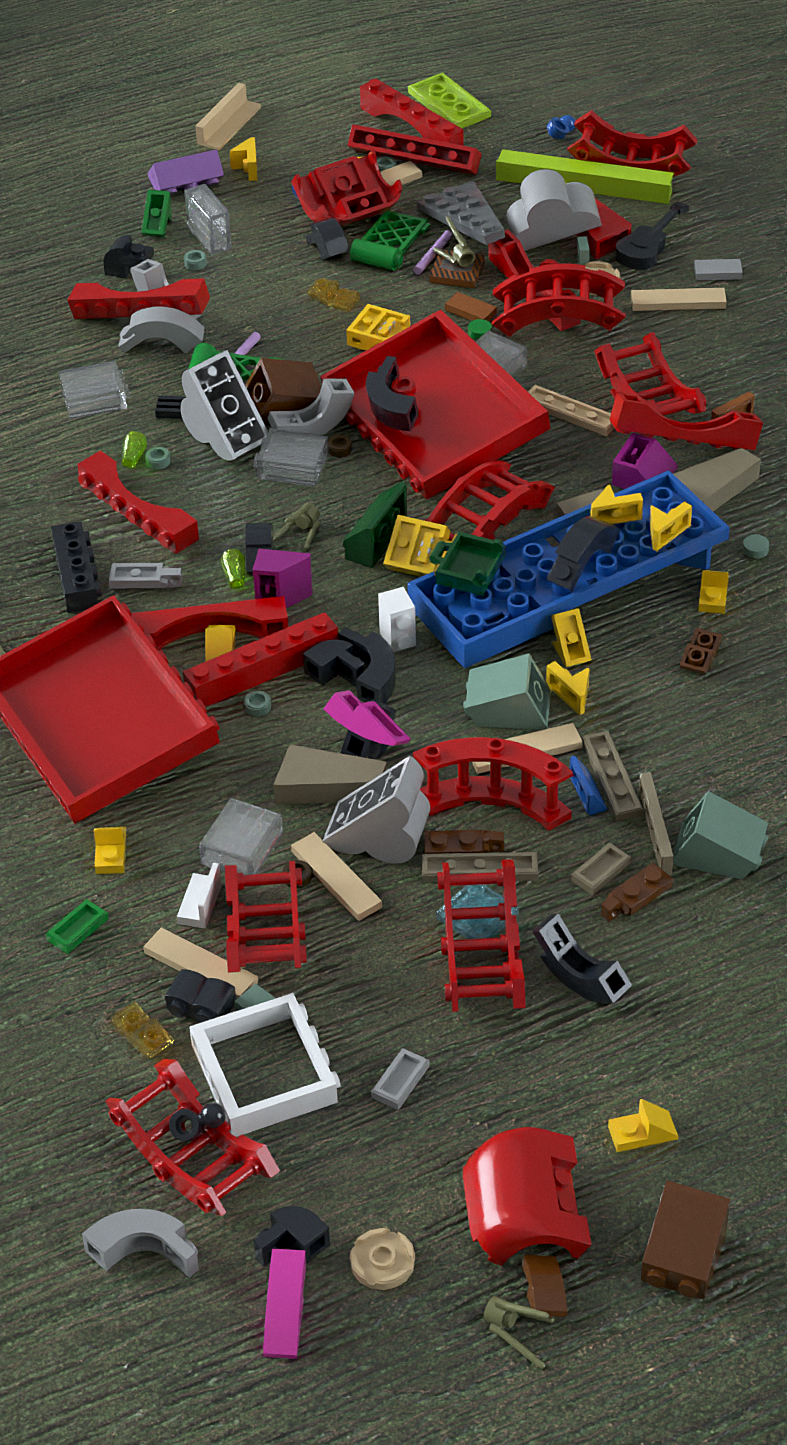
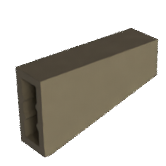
(721, 477)
(322, 775)

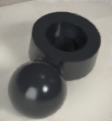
(212, 1116)

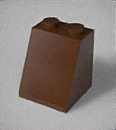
(282, 386)
(685, 1240)

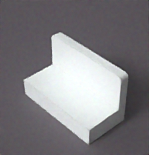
(200, 898)

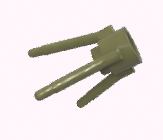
(461, 252)
(304, 518)
(504, 1314)

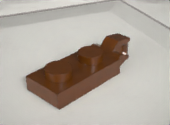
(463, 841)
(636, 892)

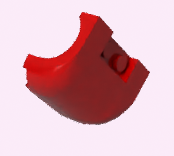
(346, 190)
(524, 1194)

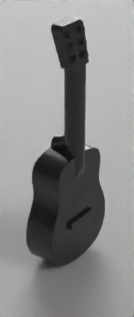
(643, 246)

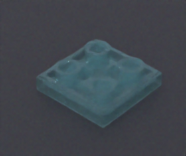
(476, 897)

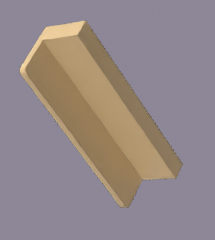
(226, 118)

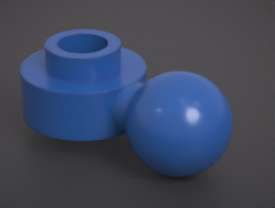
(559, 128)

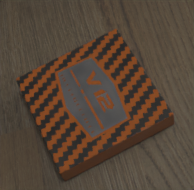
(446, 273)

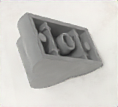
(551, 209)
(220, 408)
(382, 815)

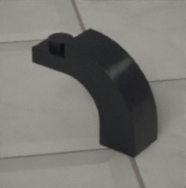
(389, 407)
(578, 546)
(377, 655)
(575, 968)

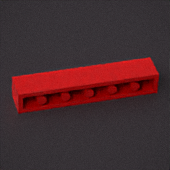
(415, 149)
(258, 660)

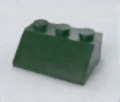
(374, 530)

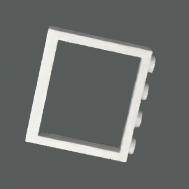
(279, 1107)

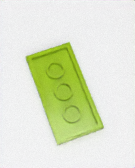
(449, 100)

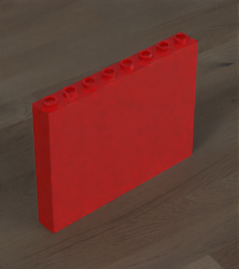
(463, 400)
(100, 708)

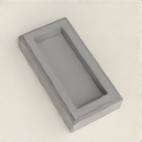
(718, 269)
(400, 1079)

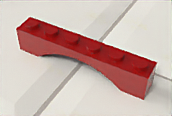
(380, 99)
(511, 259)
(96, 301)
(733, 429)
(167, 525)
(251, 617)

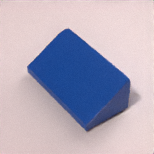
(586, 787)

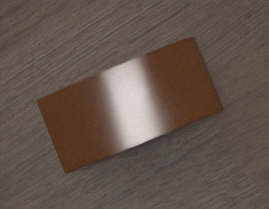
(701, 651)
(546, 1284)

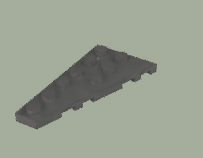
(467, 211)

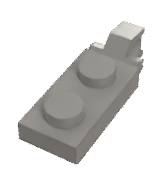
(144, 576)

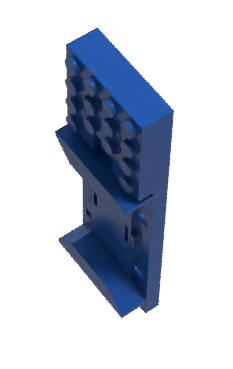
(521, 597)

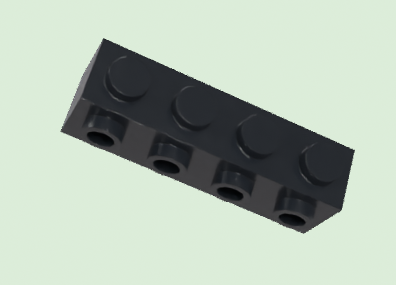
(75, 566)

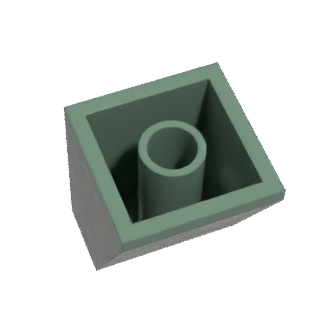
(508, 695)
(720, 839)

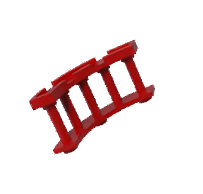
(633, 145)
(558, 306)
(682, 396)
(494, 473)
(495, 790)
(508, 942)
(237, 953)
(250, 1154)

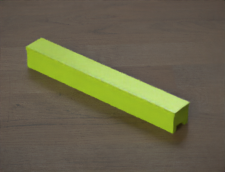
(600, 177)

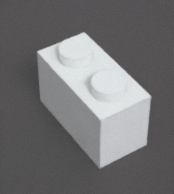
(397, 619)

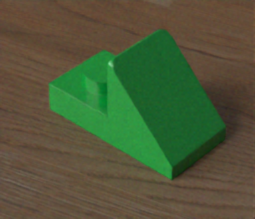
(156, 213)

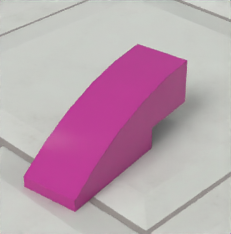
(365, 719)
(284, 1303)

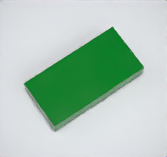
(77, 926)

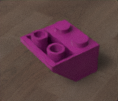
(640, 460)
(283, 574)

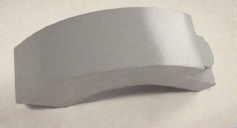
(150, 276)
(162, 323)
(322, 414)
(140, 1231)

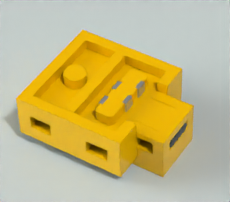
(375, 326)
(412, 545)

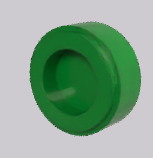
(478, 328)

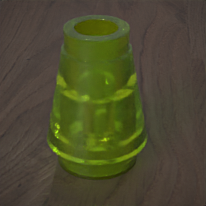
(133, 448)
(234, 567)

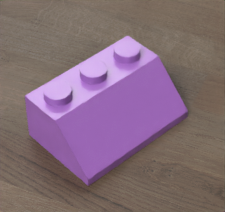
(186, 172)

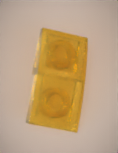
(330, 294)
(141, 1031)

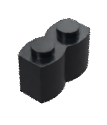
(199, 997)

